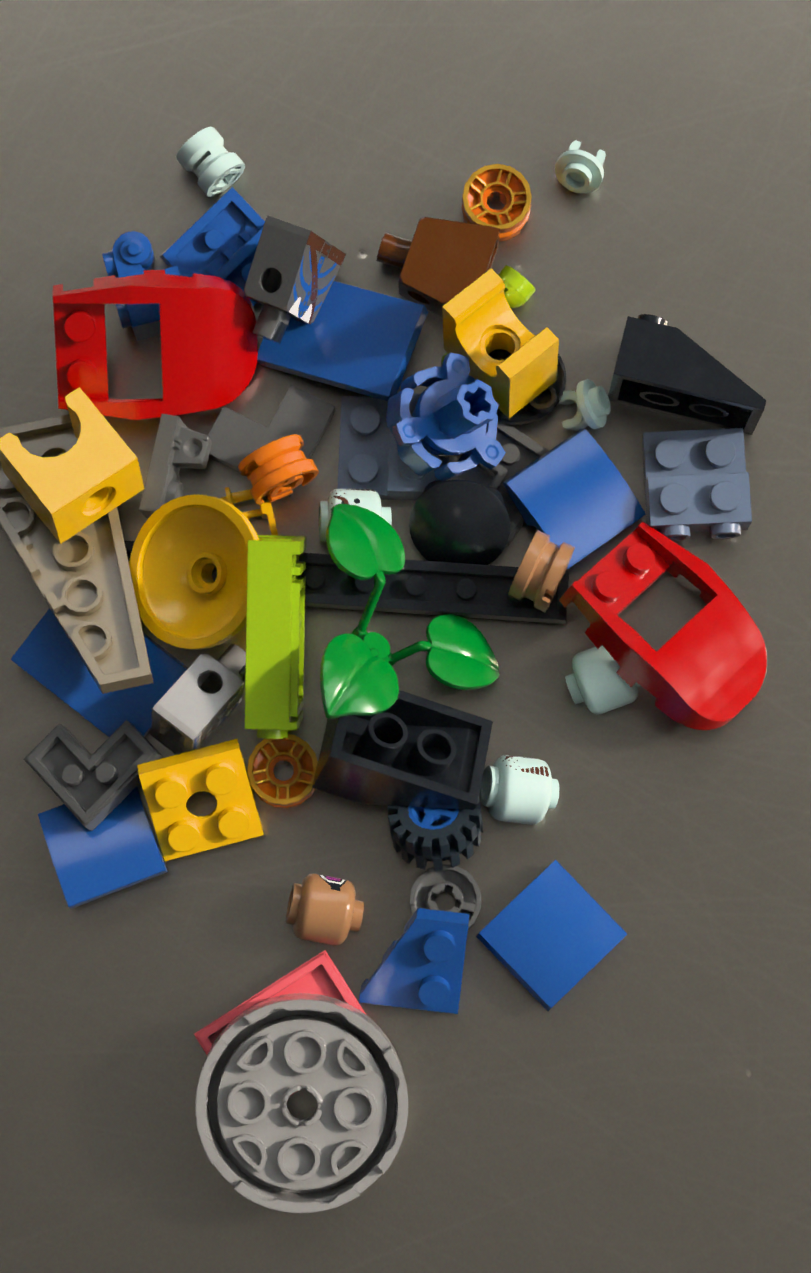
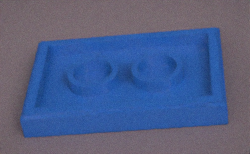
(353, 344)
(57, 666)

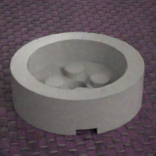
(290, 1047)

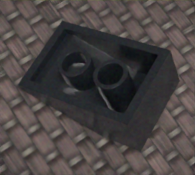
(674, 376)
(406, 756)

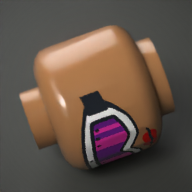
(324, 909)

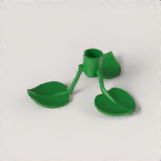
(358, 665)

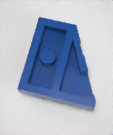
(422, 965)

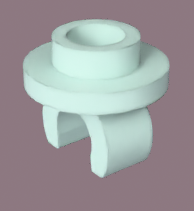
(579, 169)
(592, 406)

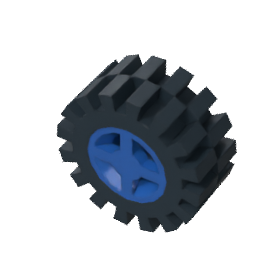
(417, 837)

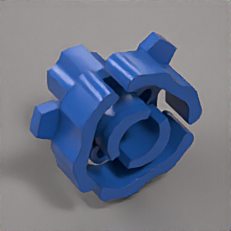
(449, 419)

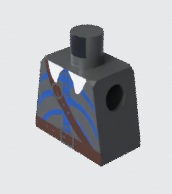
(290, 276)

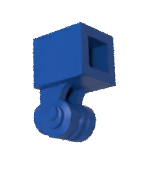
(130, 257)

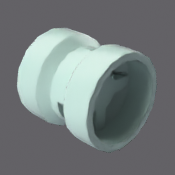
(210, 161)

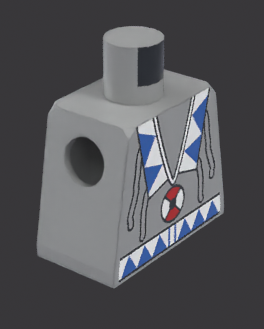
(190, 717)

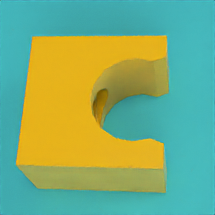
(482, 322)
(79, 484)

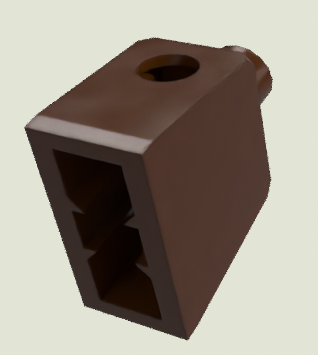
(440, 259)

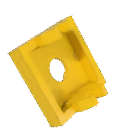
(210, 769)

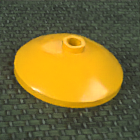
(175, 566)

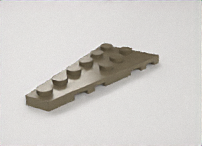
(83, 578)

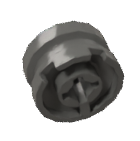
(450, 880)

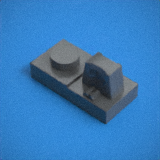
(173, 449)

